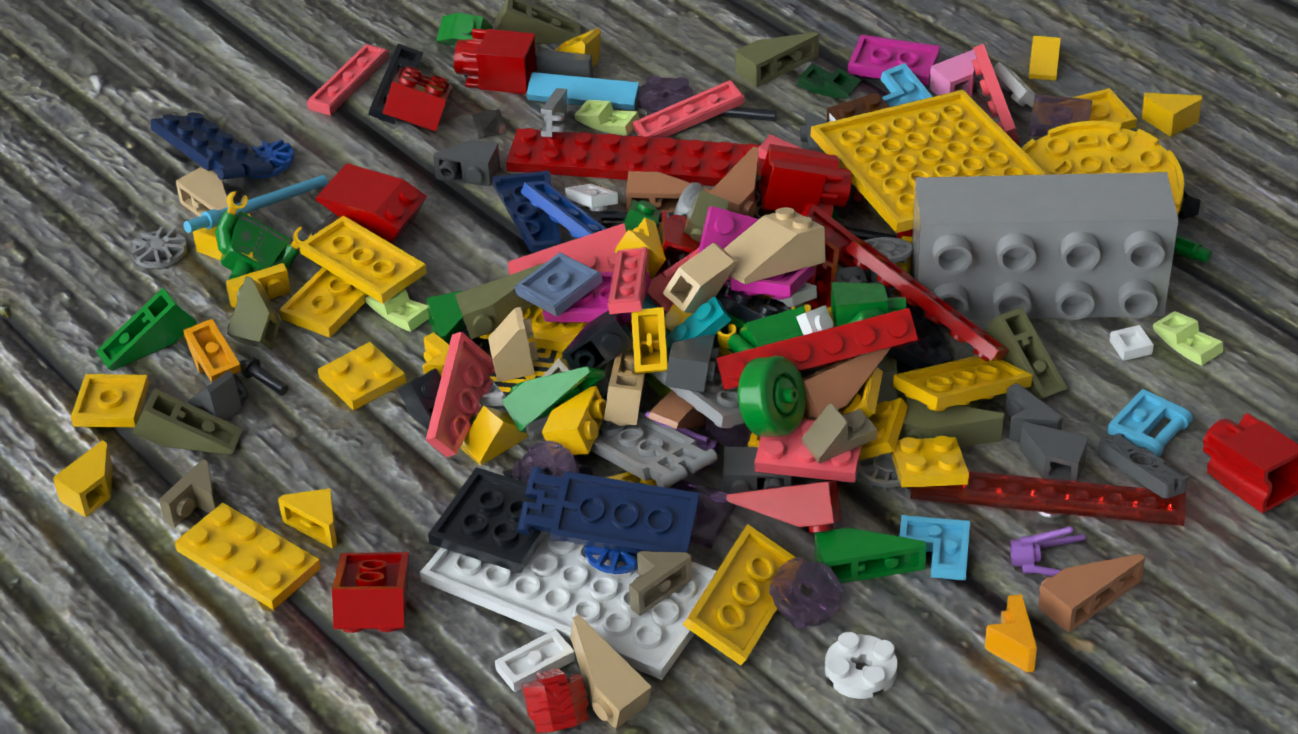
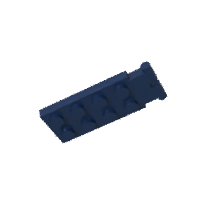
(210, 146)
(609, 512)

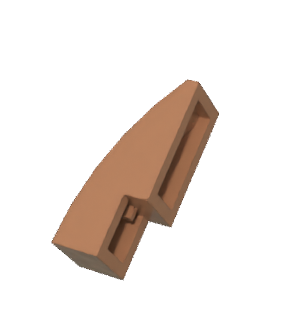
(676, 412)

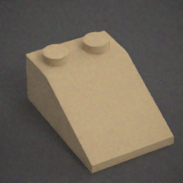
(777, 246)

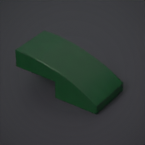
(835, 85)

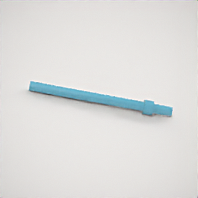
(211, 218)

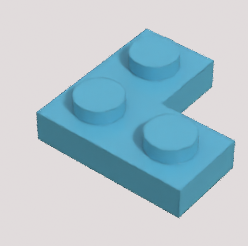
(903, 86)
(943, 537)

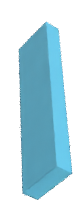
(580, 89)

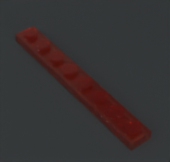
(1059, 498)

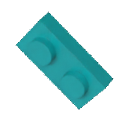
(706, 320)

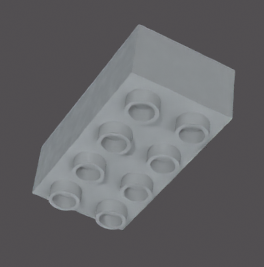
(1046, 244)

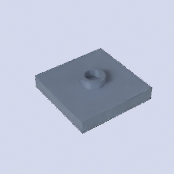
(558, 284)

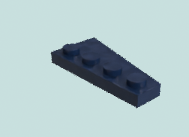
(532, 222)

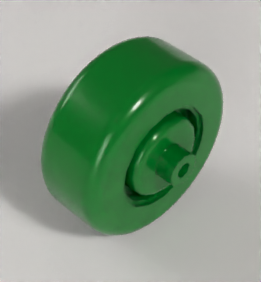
(771, 396)

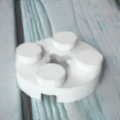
(860, 648)

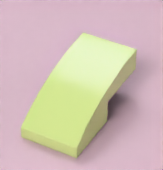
(602, 117)
(401, 310)
(1184, 337)

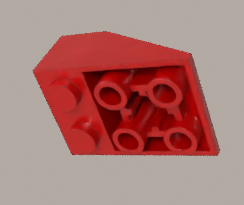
(417, 98)

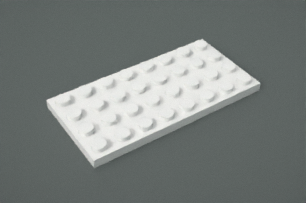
(564, 584)

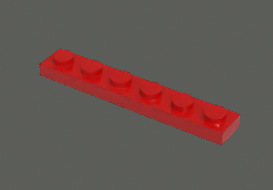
(936, 308)
(827, 345)

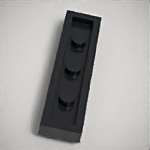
(402, 57)

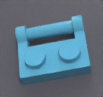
(1141, 417)

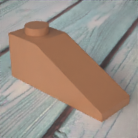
(741, 185)
(656, 188)
(838, 382)
(1088, 588)

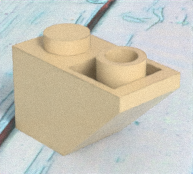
(700, 278)
(510, 347)

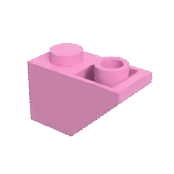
(954, 75)

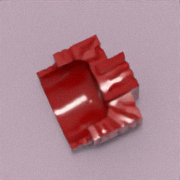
(555, 700)

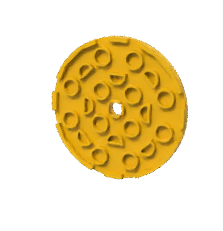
(1103, 149)

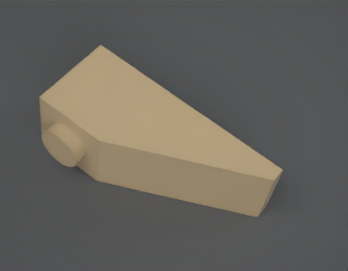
(201, 191)
(624, 391)
(611, 683)

